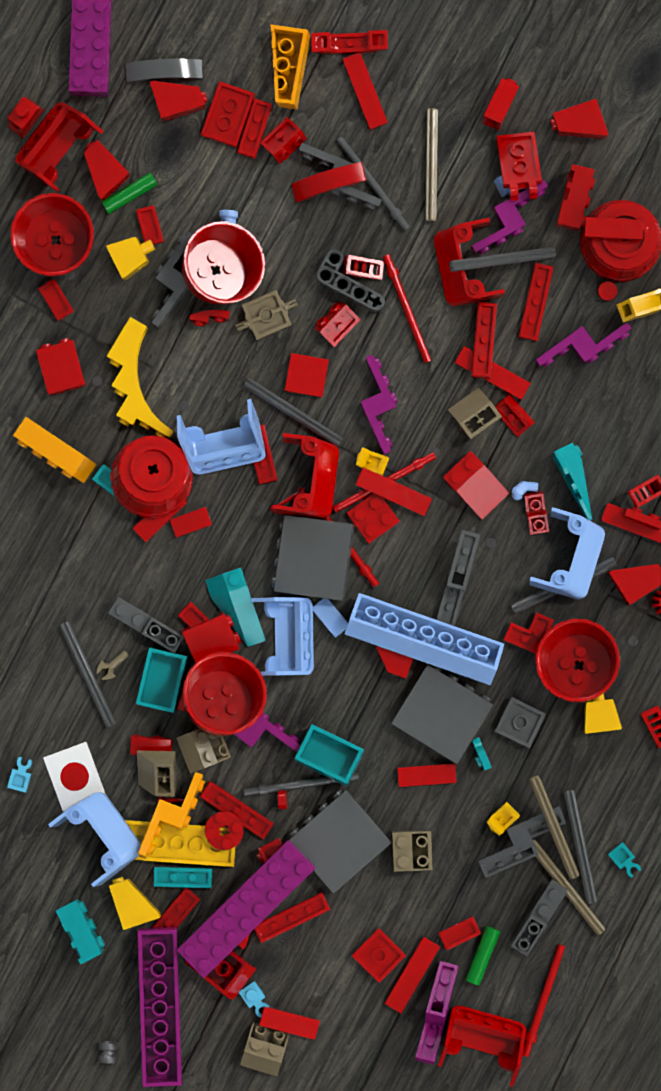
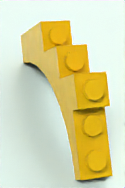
(640, 306)
(125, 353)

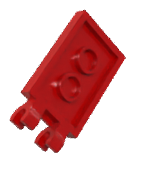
(519, 163)

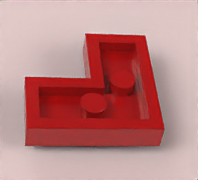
(529, 638)

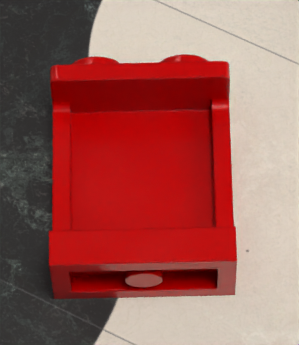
(60, 367)
(212, 637)

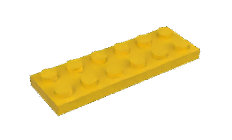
(184, 846)

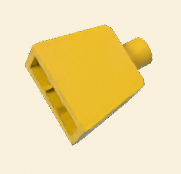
(130, 255)
(600, 716)

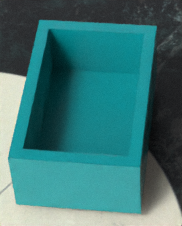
(161, 680)
(329, 755)

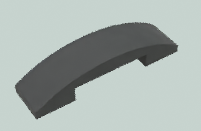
(164, 69)

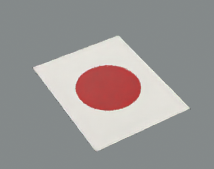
(73, 775)

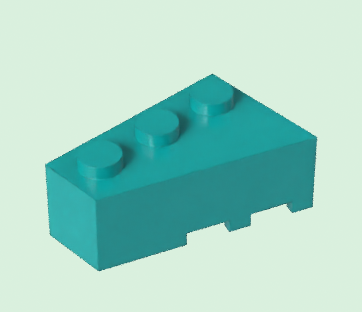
(81, 930)

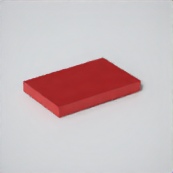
(227, 114)

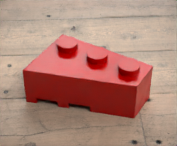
(576, 197)

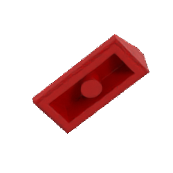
(514, 415)

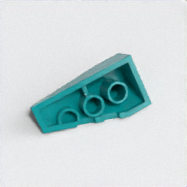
(571, 468)
(233, 597)

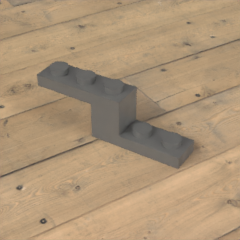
(327, 160)
(172, 280)
(458, 577)
(522, 842)

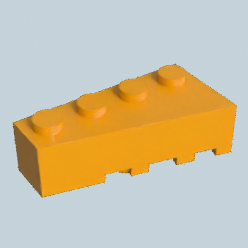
(289, 61)
(54, 450)

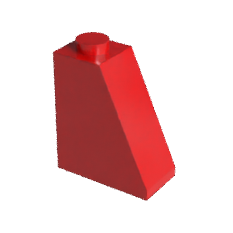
(177, 99)
(500, 103)
(580, 121)
(104, 169)
(636, 581)

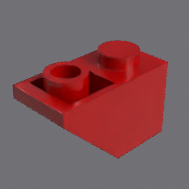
(395, 662)

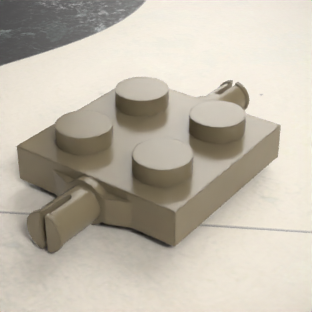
(266, 315)

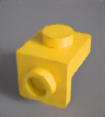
(372, 461)
(502, 818)

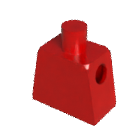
(24, 116)

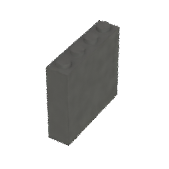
(313, 558)
(442, 713)
(339, 840)

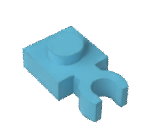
(20, 778)
(253, 996)

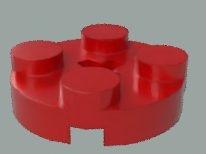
(234, 827)

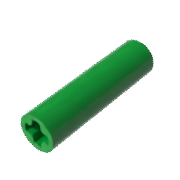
(129, 193)
(482, 955)

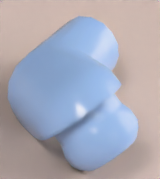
(523, 487)

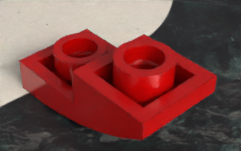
(203, 317)
(536, 513)
(146, 743)

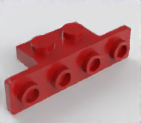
(633, 521)

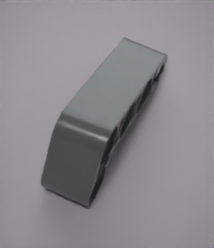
(353, 285)

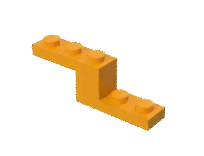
(171, 816)

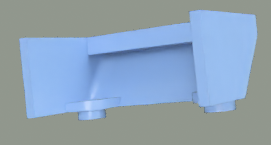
(222, 448)
(578, 579)
(292, 635)
(110, 827)

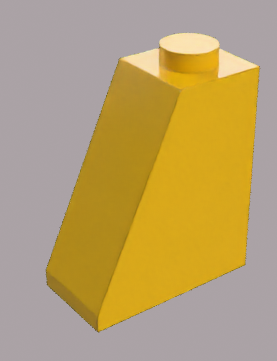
(132, 904)

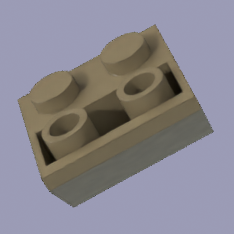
(474, 413)
(202, 749)
(157, 772)
(412, 850)
(264, 1049)

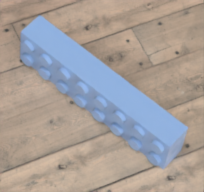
(424, 639)

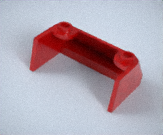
(52, 141)
(455, 284)
(320, 500)
(486, 1034)

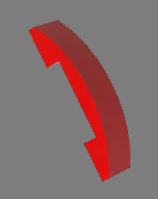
(350, 42)
(328, 181)

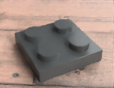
(520, 722)

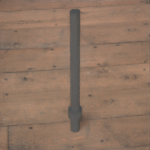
(395, 213)
(264, 789)

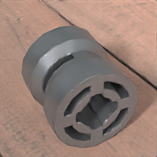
(108, 1052)

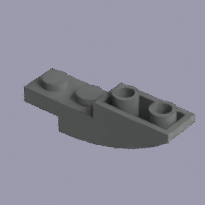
(146, 624)
(539, 917)

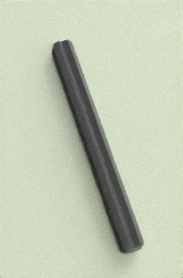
(502, 259)
(293, 412)
(544, 594)
(87, 674)
(580, 846)

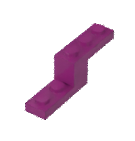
(509, 219)
(583, 346)
(379, 404)
(254, 732)
(437, 1013)

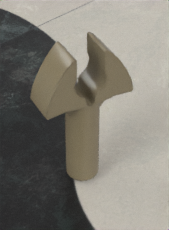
(112, 665)

